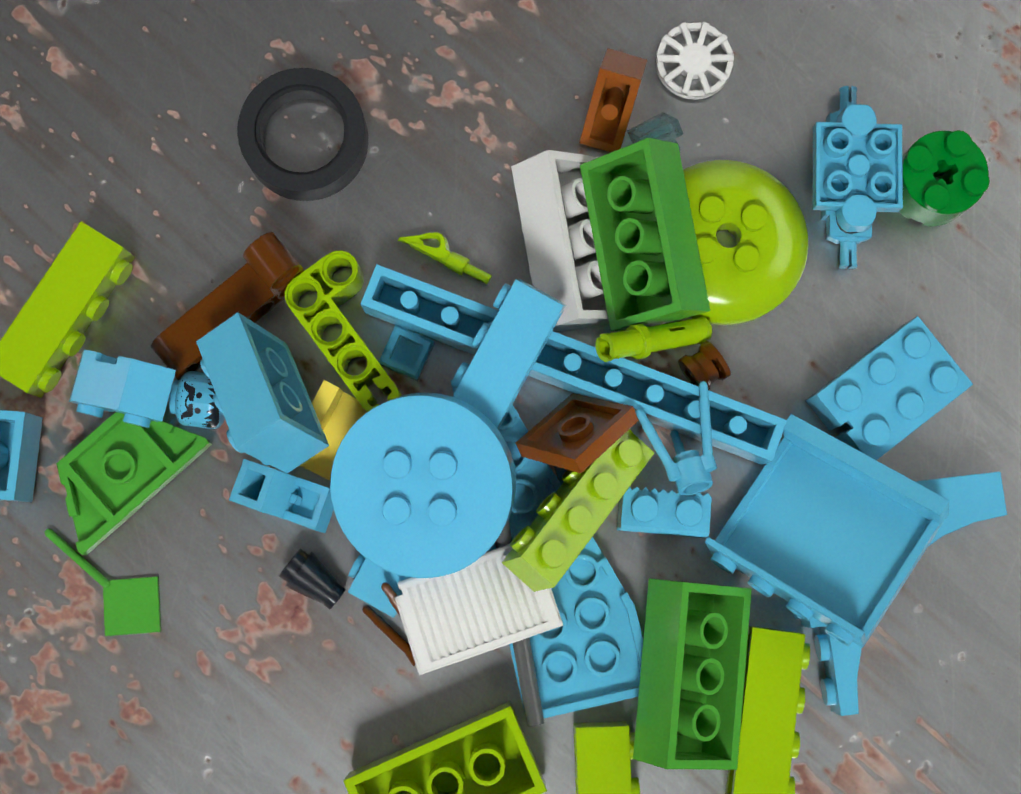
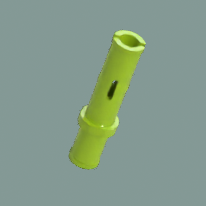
(640, 340)

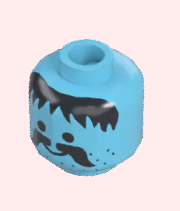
(193, 401)

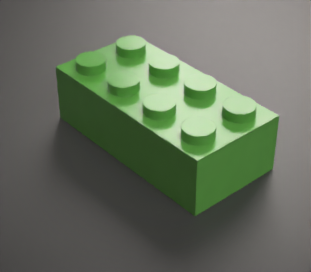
(644, 235)
(692, 675)

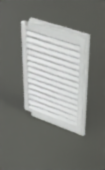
(471, 612)

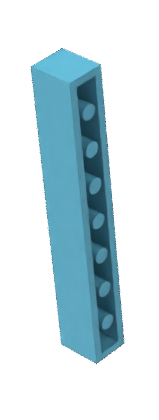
(490, 385)

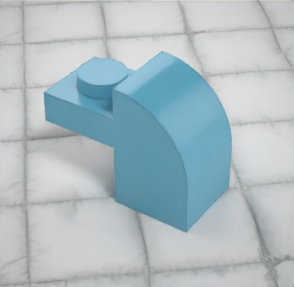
(283, 496)

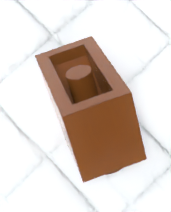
(613, 100)

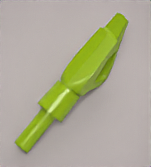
(442, 254)

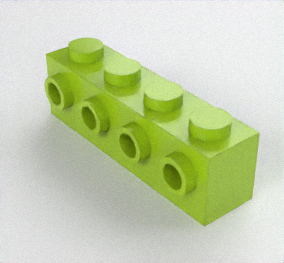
(574, 514)

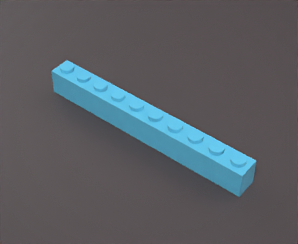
(577, 367)

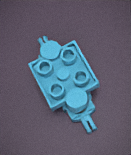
(855, 173)

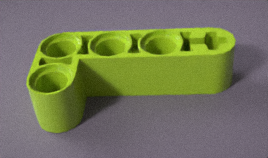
(326, 312)

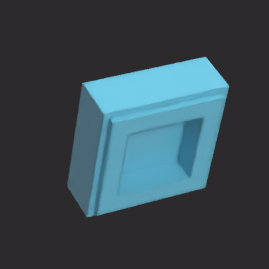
(406, 352)

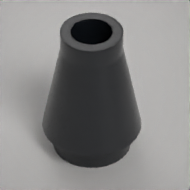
(311, 578)

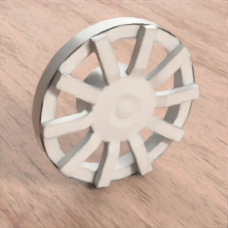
(694, 60)

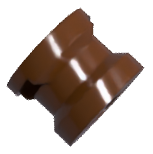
(704, 365)

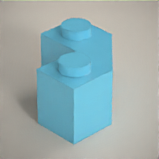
(121, 386)

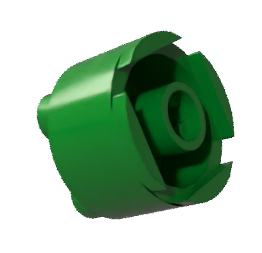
(960, 171)

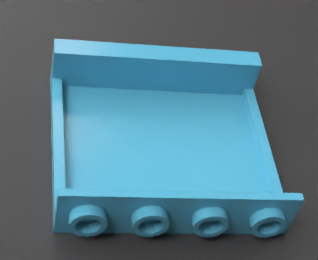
(829, 532)

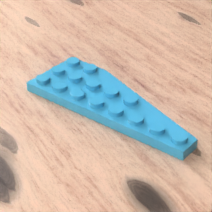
(601, 643)

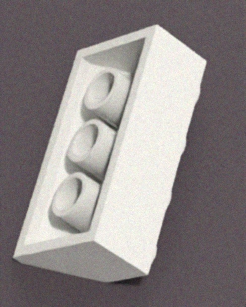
(560, 236)

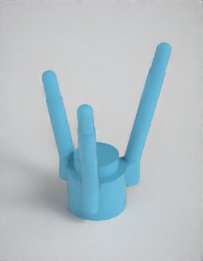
(687, 468)

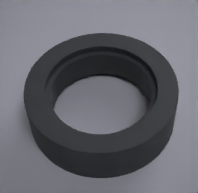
(291, 86)

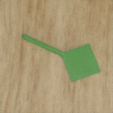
(129, 604)

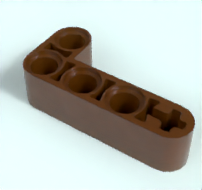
(249, 291)

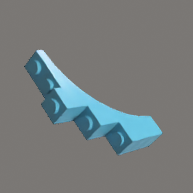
(970, 500)

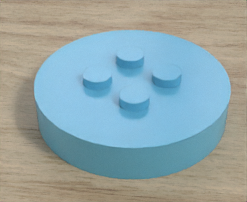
(423, 485)

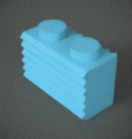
(664, 512)

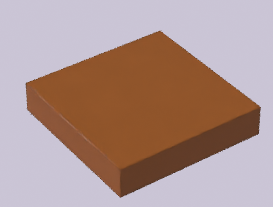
(577, 432)

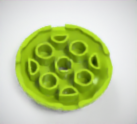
(768, 234)

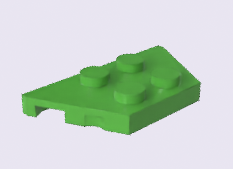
(120, 472)

